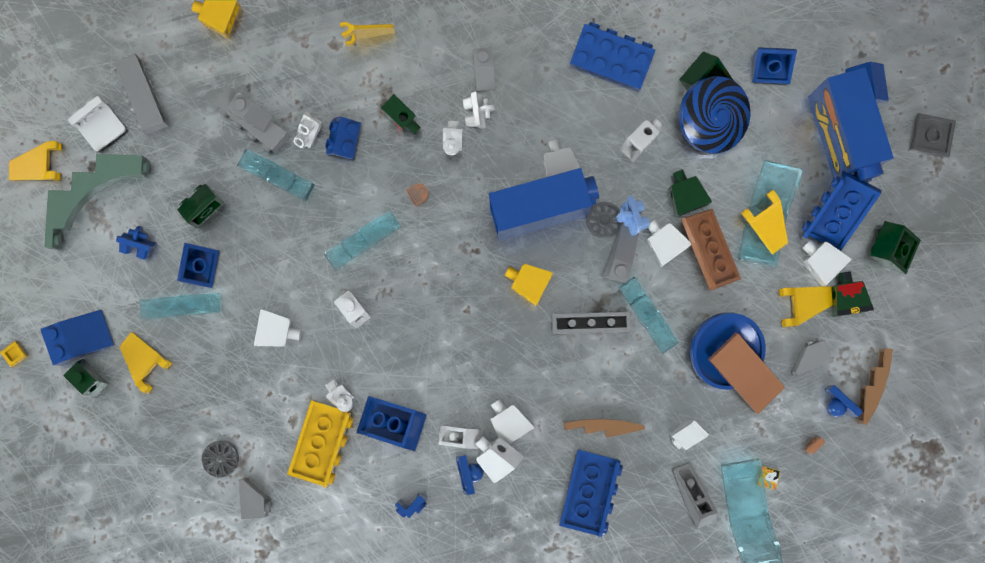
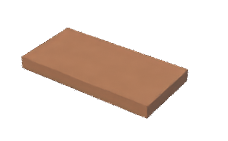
(711, 249)
(746, 373)

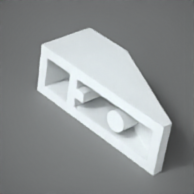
(688, 434)

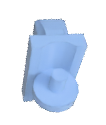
(631, 217)

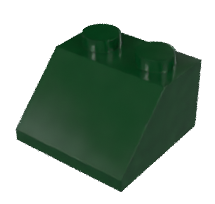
(704, 66)
(200, 205)
(895, 247)

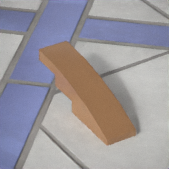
(871, 394)
(610, 427)

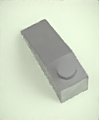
(621, 256)
(695, 496)

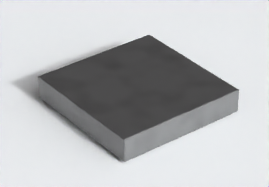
(933, 135)

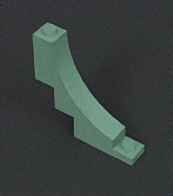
(65, 205)

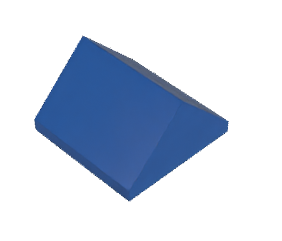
(773, 65)
(877, 79)
(197, 265)

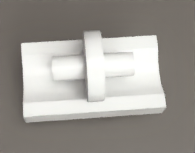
(480, 108)
(307, 131)
(452, 138)
(339, 396)

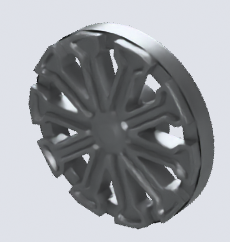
(603, 219)
(220, 459)

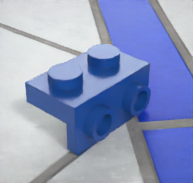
(342, 137)
(416, 506)

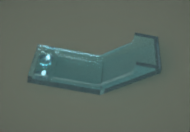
(785, 182)
(749, 512)

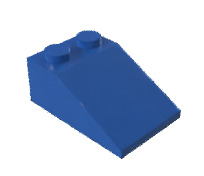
(77, 337)
(391, 423)

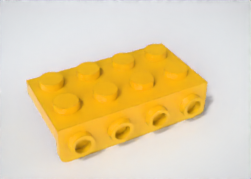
(320, 444)

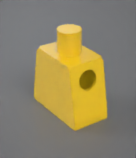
(217, 14)
(529, 282)

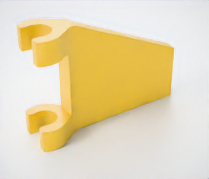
(365, 31)
(35, 164)
(769, 224)
(806, 303)
(141, 360)

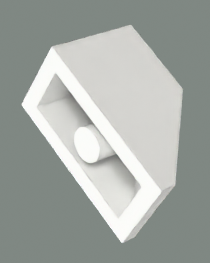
(459, 437)

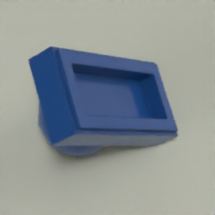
(841, 403)
(468, 474)

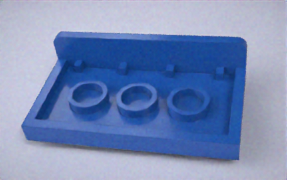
(613, 55)
(841, 210)
(590, 493)

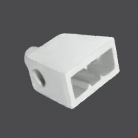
(641, 139)
(559, 159)
(666, 242)
(824, 261)
(352, 308)
(275, 330)
(509, 422)
(497, 458)

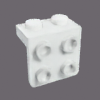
(97, 123)

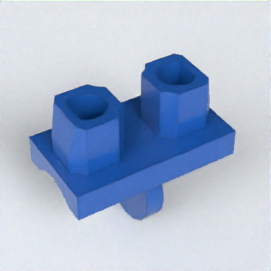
(136, 239)

